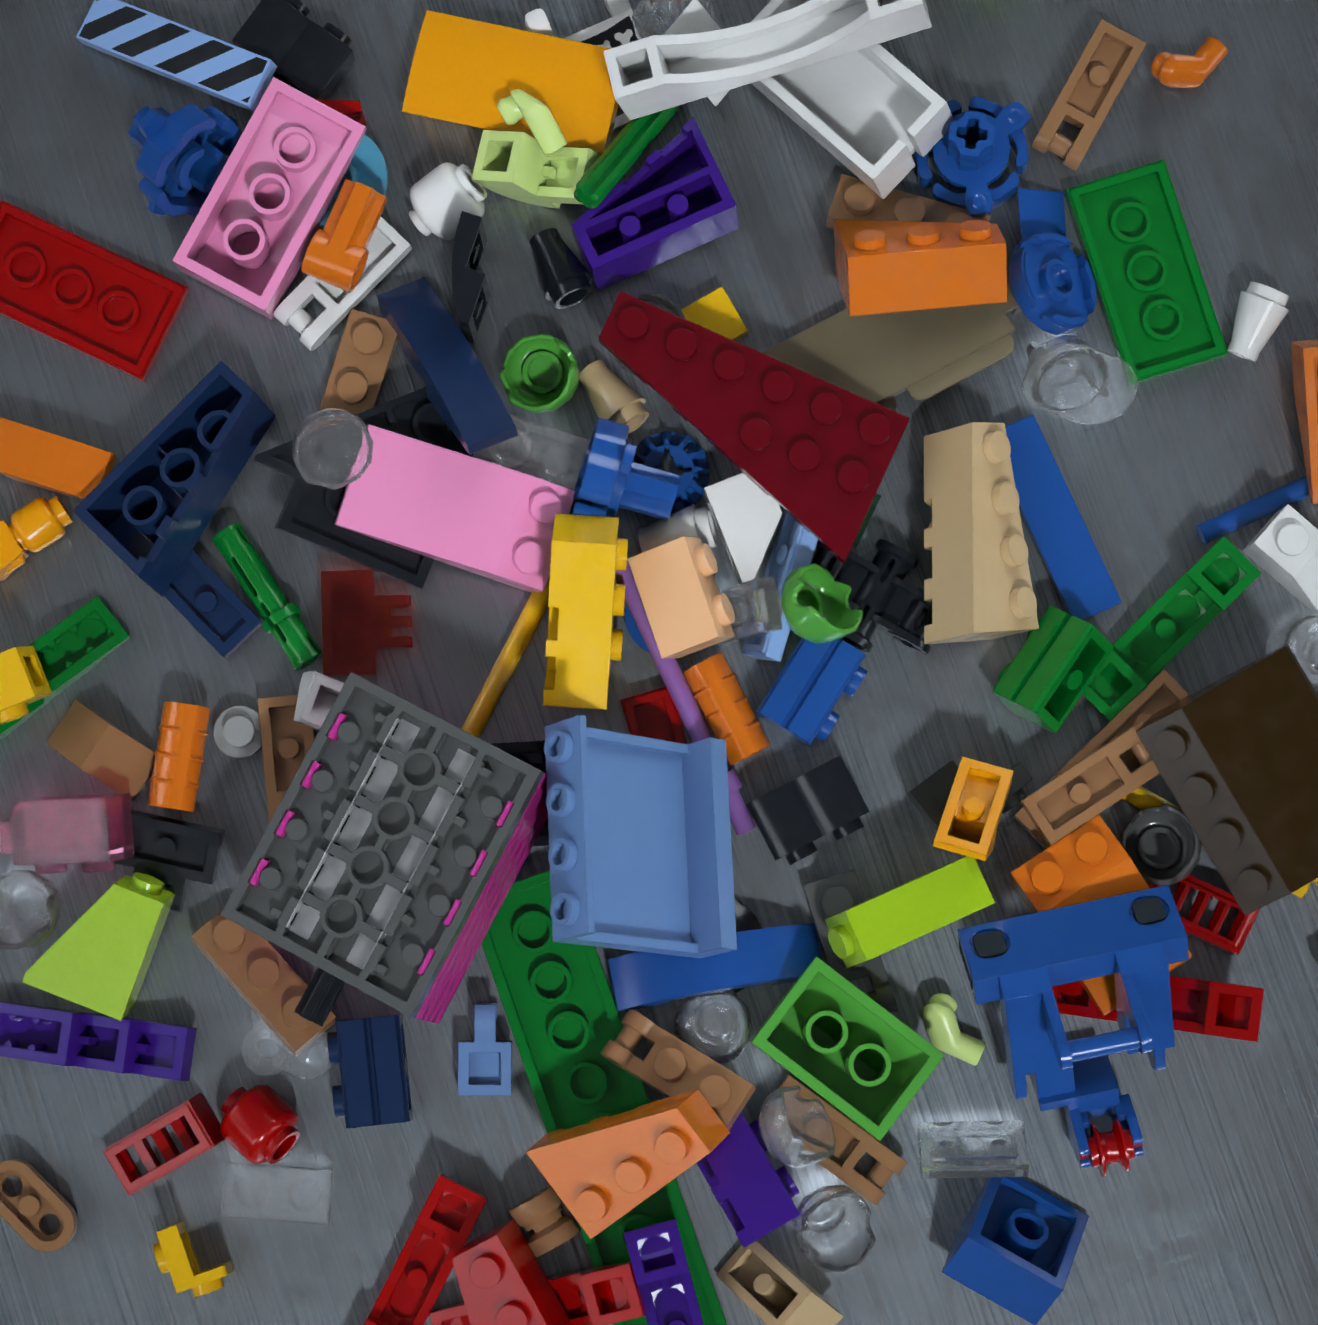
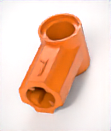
(340, 249)

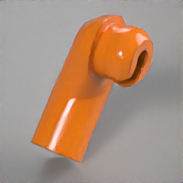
(1188, 70)

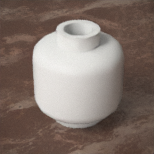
(442, 198)

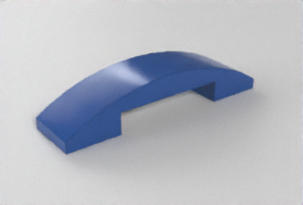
(761, 957)

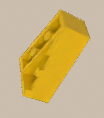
(583, 610)

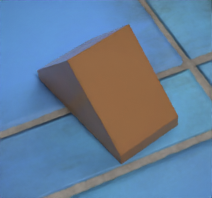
(103, 750)

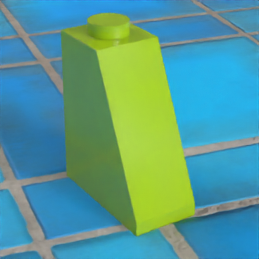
(908, 911)
(107, 949)

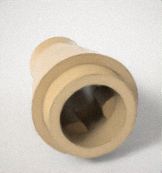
(613, 396)

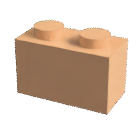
(682, 597)

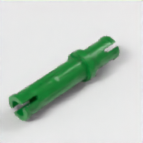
(274, 607)

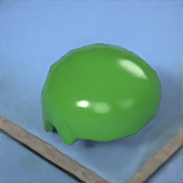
(540, 373)
(818, 605)

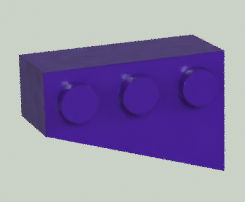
(658, 212)
(747, 1185)

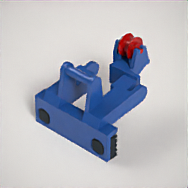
(1030, 954)

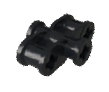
(891, 604)

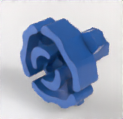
(993, 132)
(180, 153)
(613, 480)

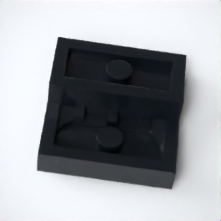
(469, 285)

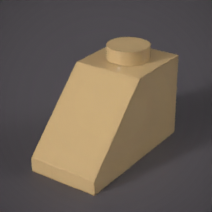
(774, 1289)

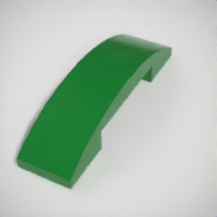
(1170, 626)

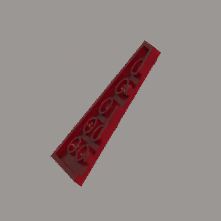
(780, 426)

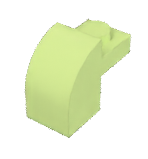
(518, 169)

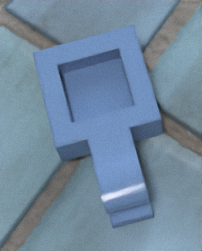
(485, 1061)

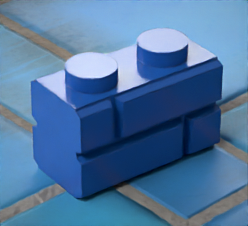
(810, 687)

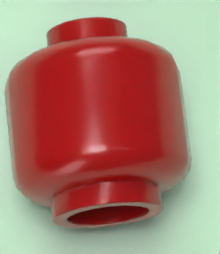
(259, 1124)

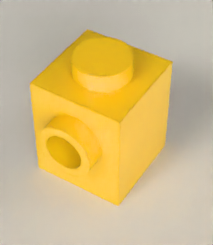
(20, 682)

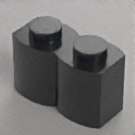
(304, 52)
(808, 809)

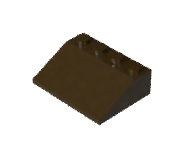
(1247, 774)

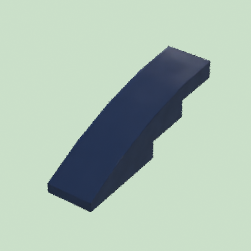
(447, 365)

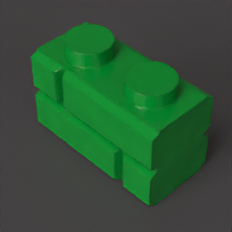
(1052, 669)

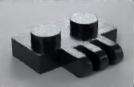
(174, 852)

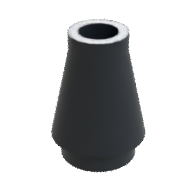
(560, 271)

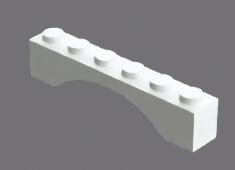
(687, 67)

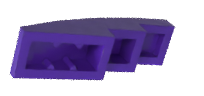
(96, 1041)

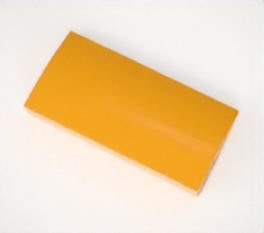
(472, 64)

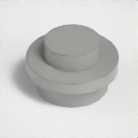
(238, 732)

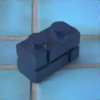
(371, 1070)

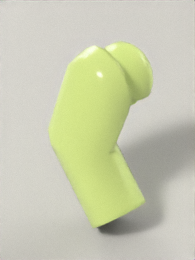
(537, 116)
(945, 1032)

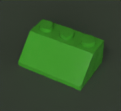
(847, 1048)

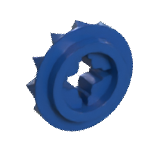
(684, 454)

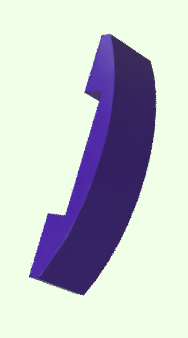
(663, 1275)

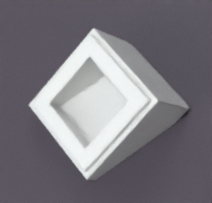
(315, 698)

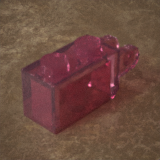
(69, 831)

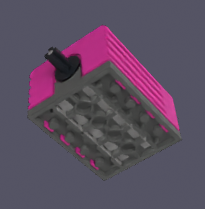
(390, 853)

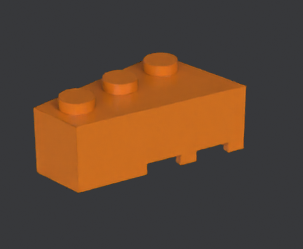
(918, 265)
(627, 1157)

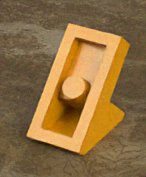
(974, 809)

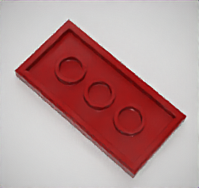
(84, 293)

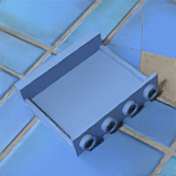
(639, 842)

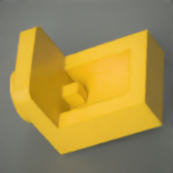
(176, 1255)

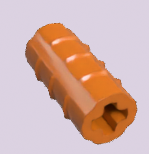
(726, 708)
(179, 756)

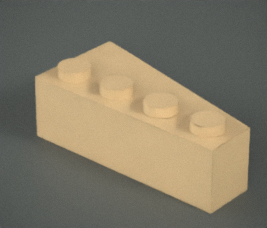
(975, 538)

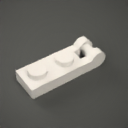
(385, 252)

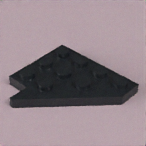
(312, 509)

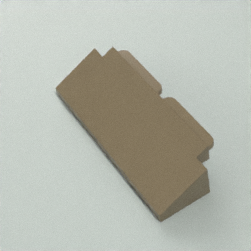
(903, 350)

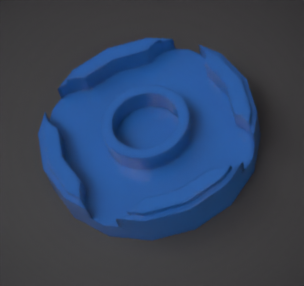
(1052, 283)

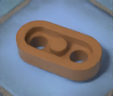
(28, 1209)

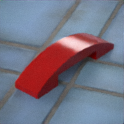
(1196, 1007)
(428, 1255)
(588, 1297)

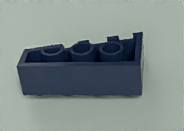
(177, 477)

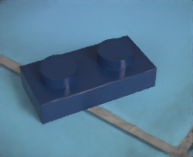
(211, 606)

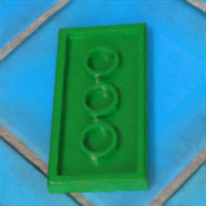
(1146, 271)

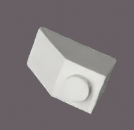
(744, 521)
(1289, 553)

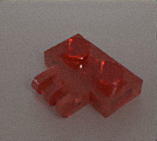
(358, 622)

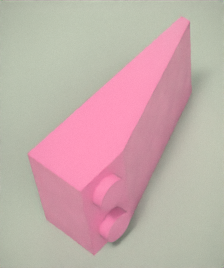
(270, 198)
(456, 509)

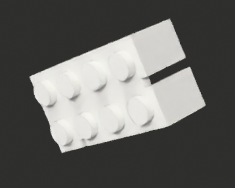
(861, 109)

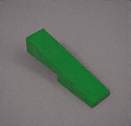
(73, 650)

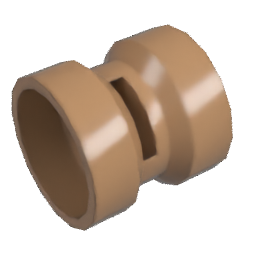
(543, 1219)

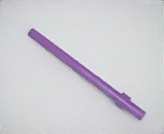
(683, 698)

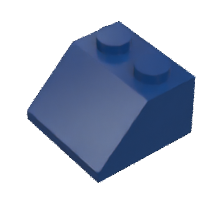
(1016, 1246)

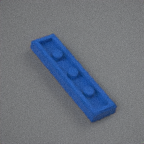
(1057, 525)

